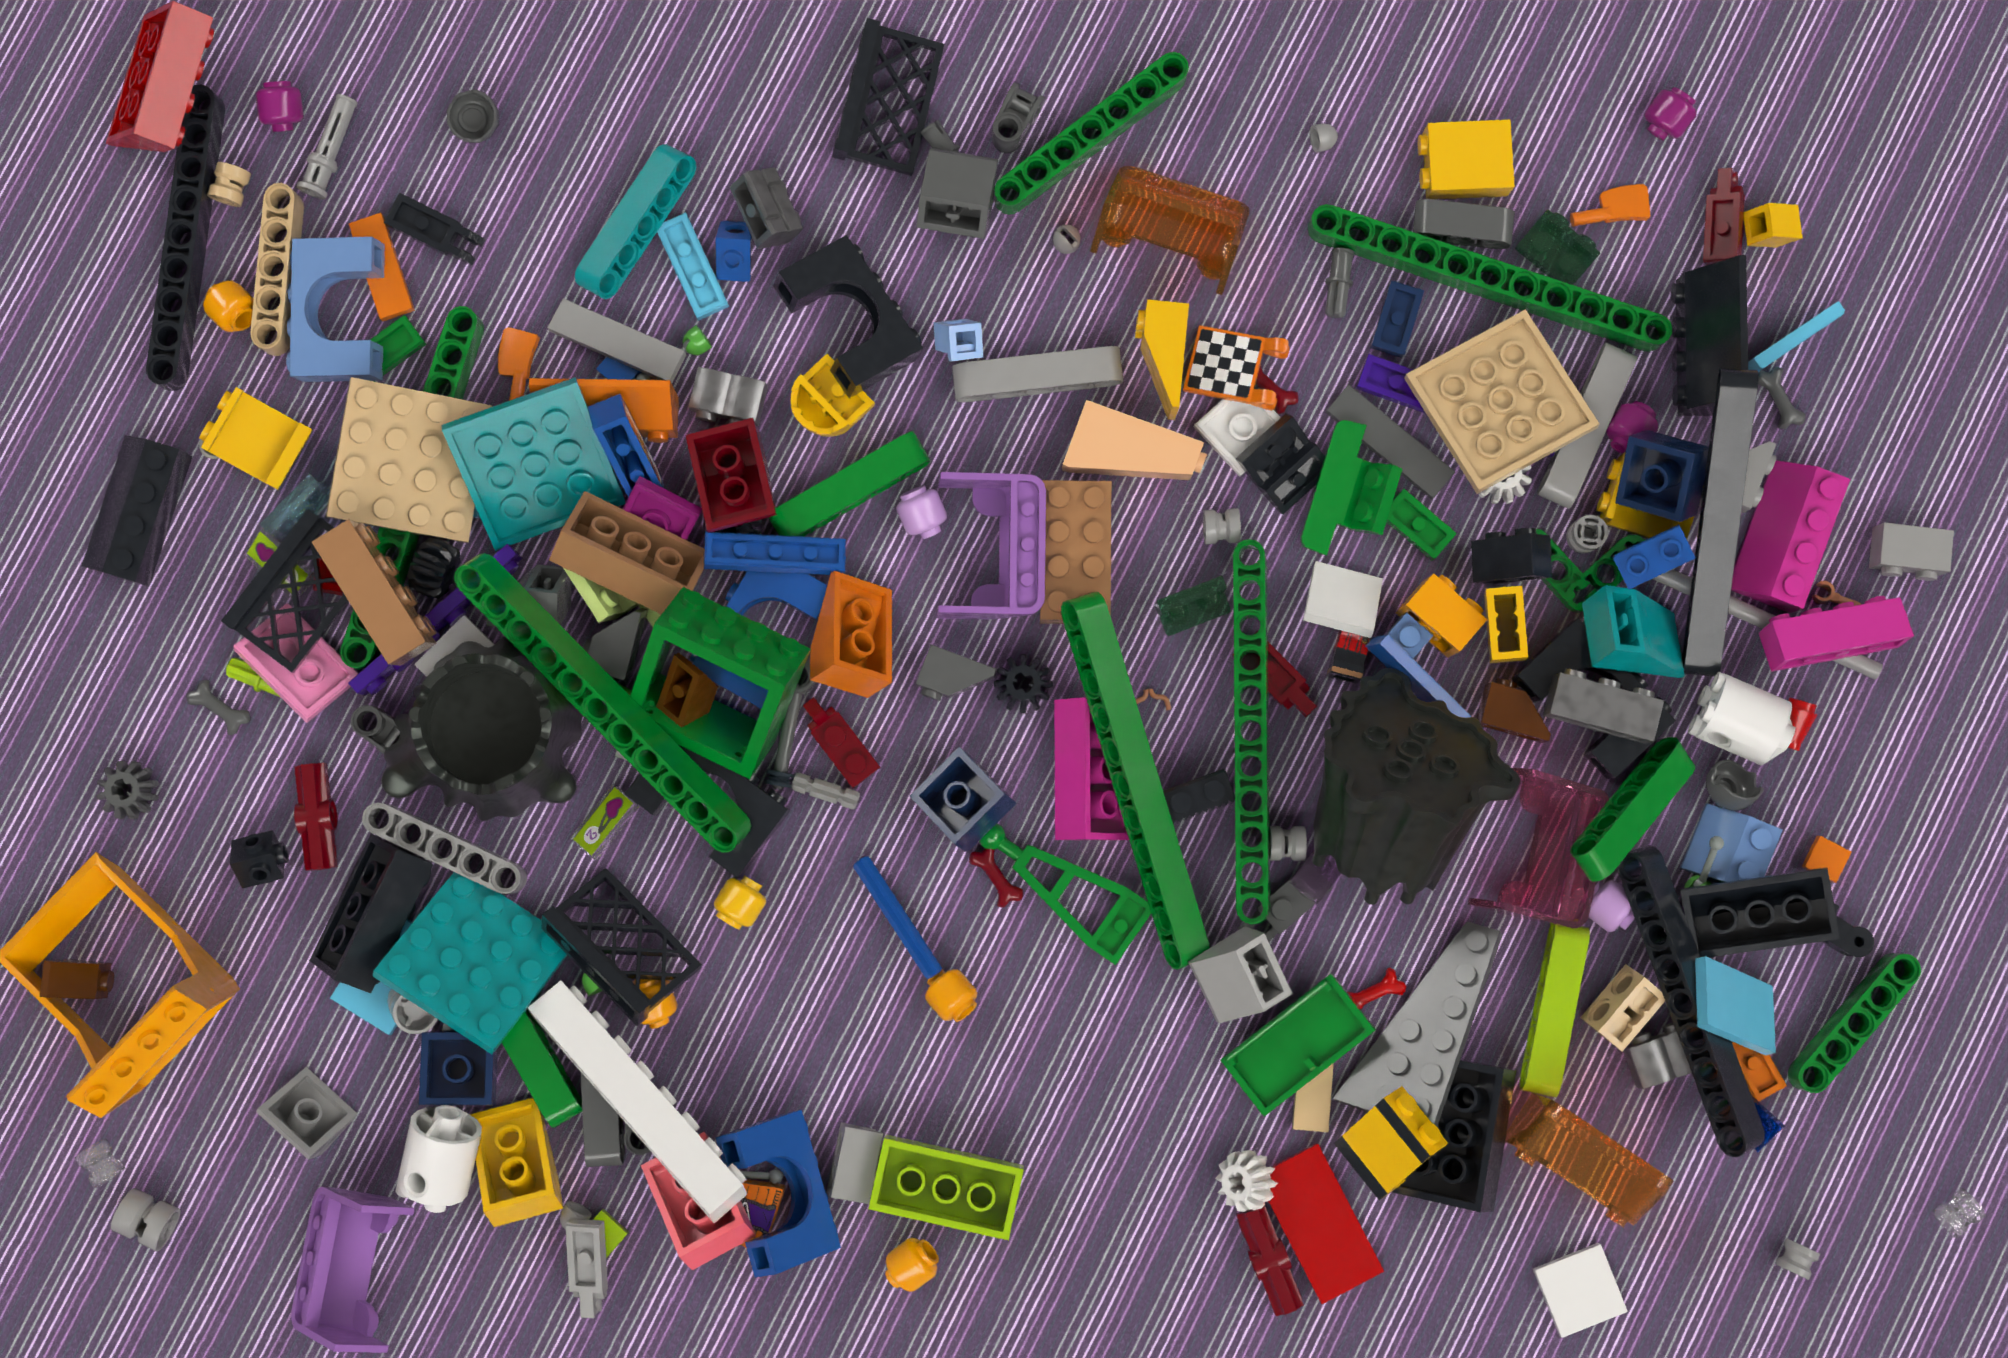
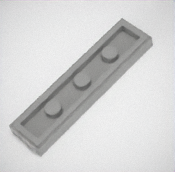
(616, 341)

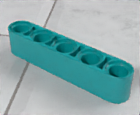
(635, 221)

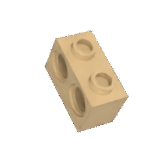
(1624, 1007)

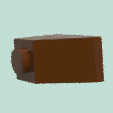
(686, 692)
(1511, 712)
(76, 979)

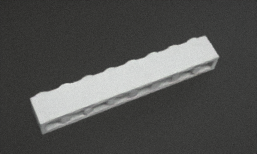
(638, 1101)

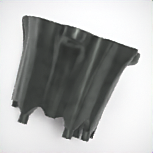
(485, 734)
(1402, 786)

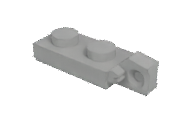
(587, 1264)

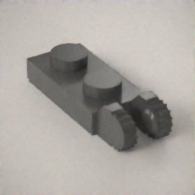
(1286, 907)

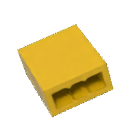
(1467, 159)
(1506, 624)

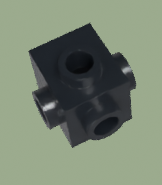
(258, 859)

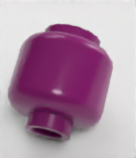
(279, 105)
(1670, 114)
(1629, 420)

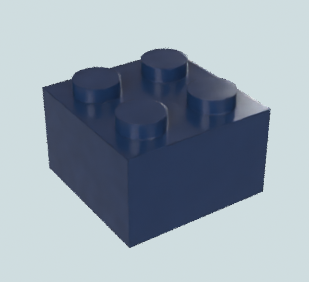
(1662, 475)
(963, 799)
(456, 1071)

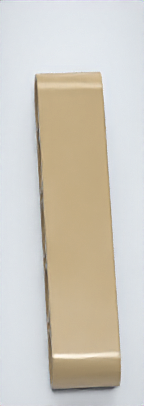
(269, 255)

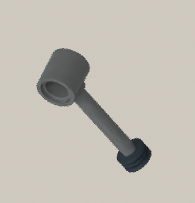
(779, 777)

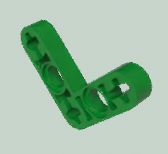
(1575, 578)

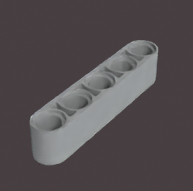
(1037, 374)
(1602, 394)
(428, 844)

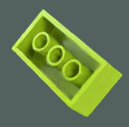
(946, 1187)

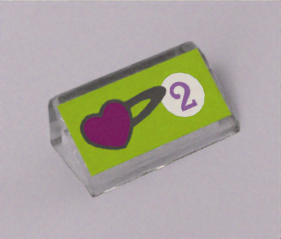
(261, 550)
(604, 822)

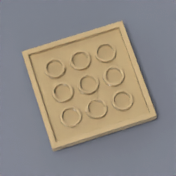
(1501, 401)
(397, 464)

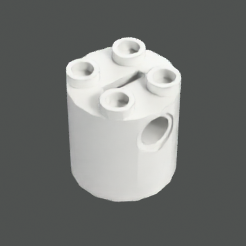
(1743, 719)
(439, 1157)

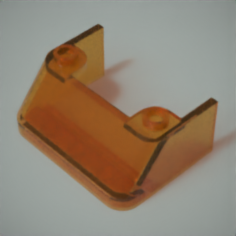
(1174, 218)
(1587, 1159)

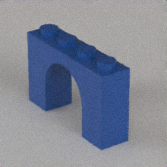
(793, 589)
(809, 1225)

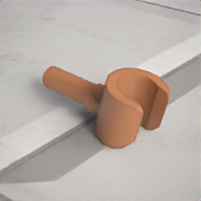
(1832, 595)

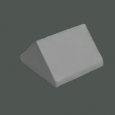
(307, 1114)

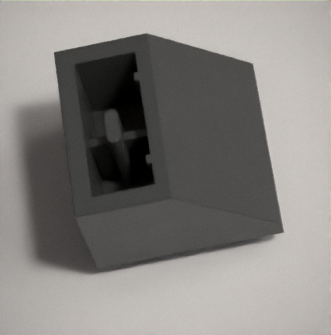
(957, 193)
(550, 588)

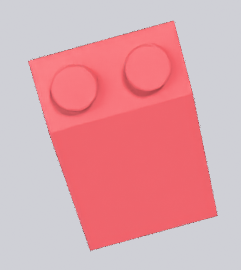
(690, 1229)

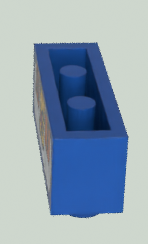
(623, 443)

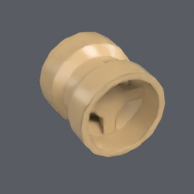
(229, 184)

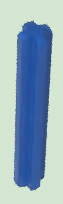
(897, 917)

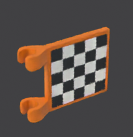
(1228, 365)

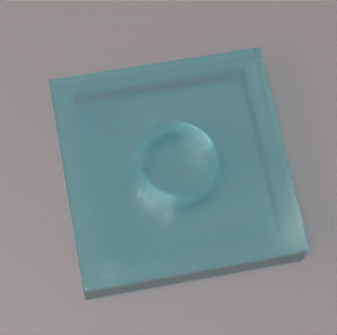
(309, 494)

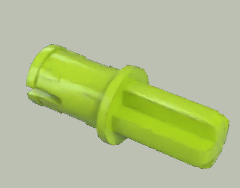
(241, 671)

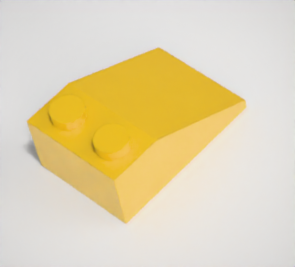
(1163, 341)
(516, 1164)

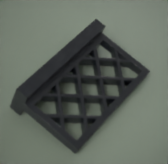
(859, 90)
(271, 578)
(593, 958)

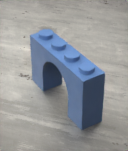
(315, 268)

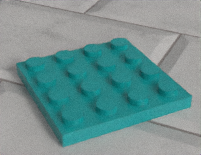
(531, 462)
(472, 961)

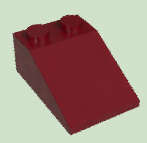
(731, 474)

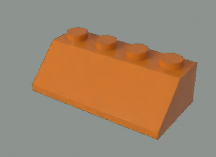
(650, 402)

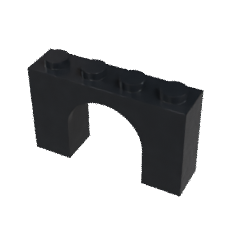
(842, 271)
(1571, 651)
(762, 808)

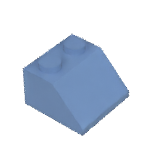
(1746, 846)

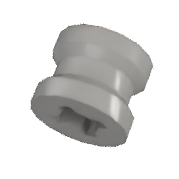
(1797, 1259)

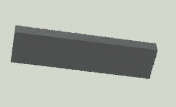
(1392, 442)

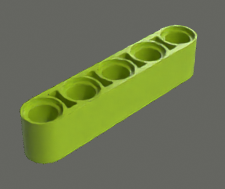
(1554, 1010)

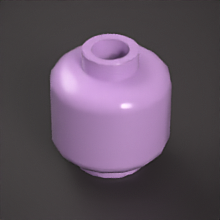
(921, 512)
(1610, 906)

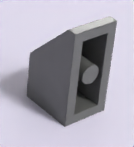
(618, 645)
(950, 674)

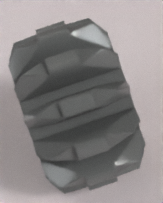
(116, 782)

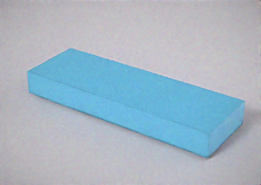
(692, 266)
(1796, 337)

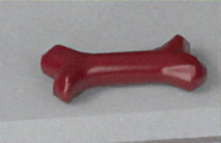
(1283, 397)
(1006, 891)

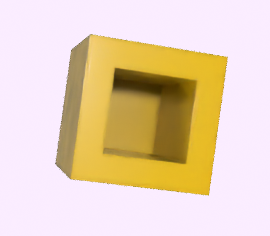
(1772, 225)

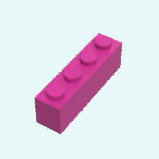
(1835, 633)

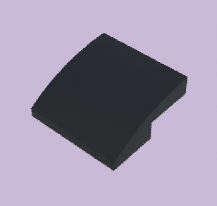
(1283, 463)

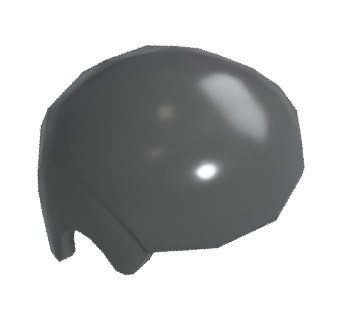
(472, 116)
(1732, 785)

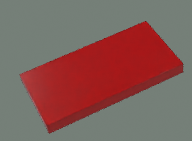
(1321, 1225)

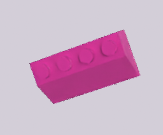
(1788, 535)
(1083, 788)

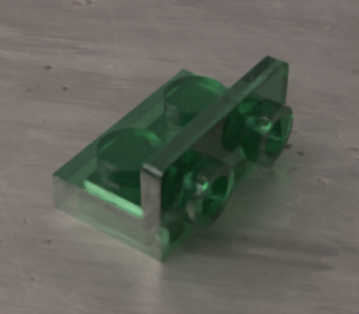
(1558, 248)
(1193, 606)

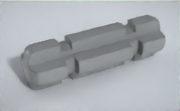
(825, 790)

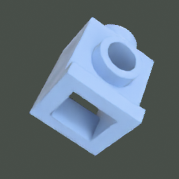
(959, 339)

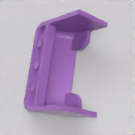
(1022, 533)
(338, 1268)

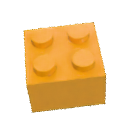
(1444, 614)

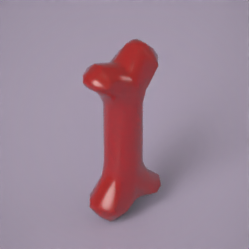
(1388, 985)

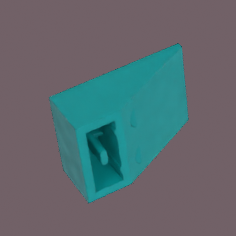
(1631, 633)

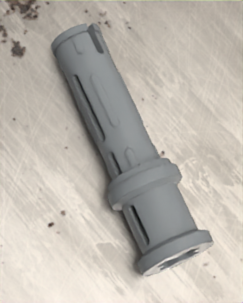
(322, 166)

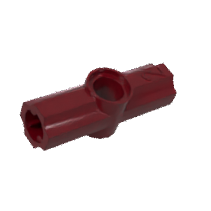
(316, 816)
(1270, 1261)

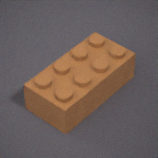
(1076, 544)
(627, 554)
(374, 591)

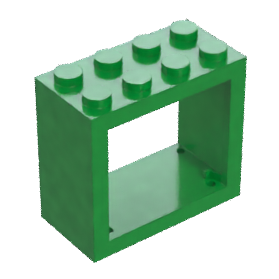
(738, 647)

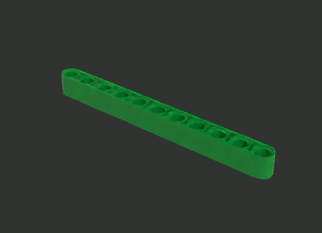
(1504, 273)
(439, 374)
(589, 691)
(1246, 714)
(1134, 778)

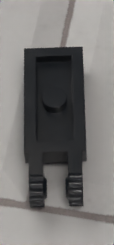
(430, 228)

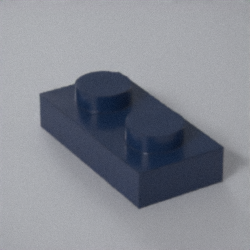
(1397, 319)

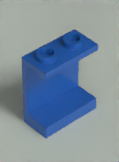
(1654, 556)

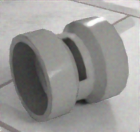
(1221, 526)
(1581, 538)
(1287, 843)

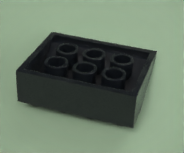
(1708, 331)
(1476, 1129)

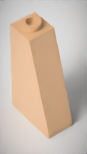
(1127, 446)

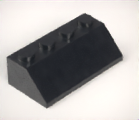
(137, 510)
(371, 912)
(1761, 913)

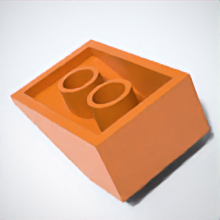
(853, 637)

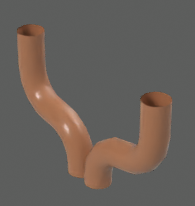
(1155, 696)

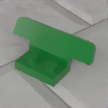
(1348, 491)

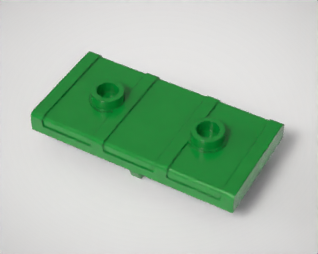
(1298, 1044)

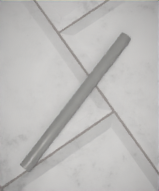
(1761, 619)

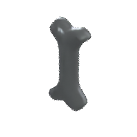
(1788, 413)
(232, 717)

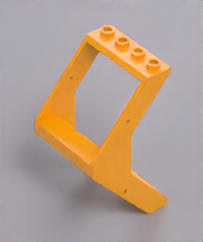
(162, 1032)

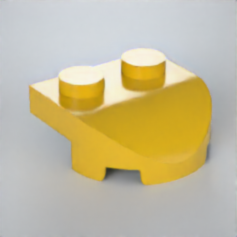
(823, 405)

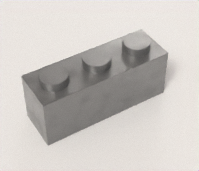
(1604, 706)

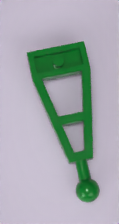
(1119, 925)

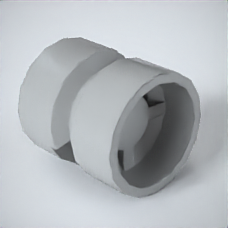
(408, 1015)
(143, 1218)

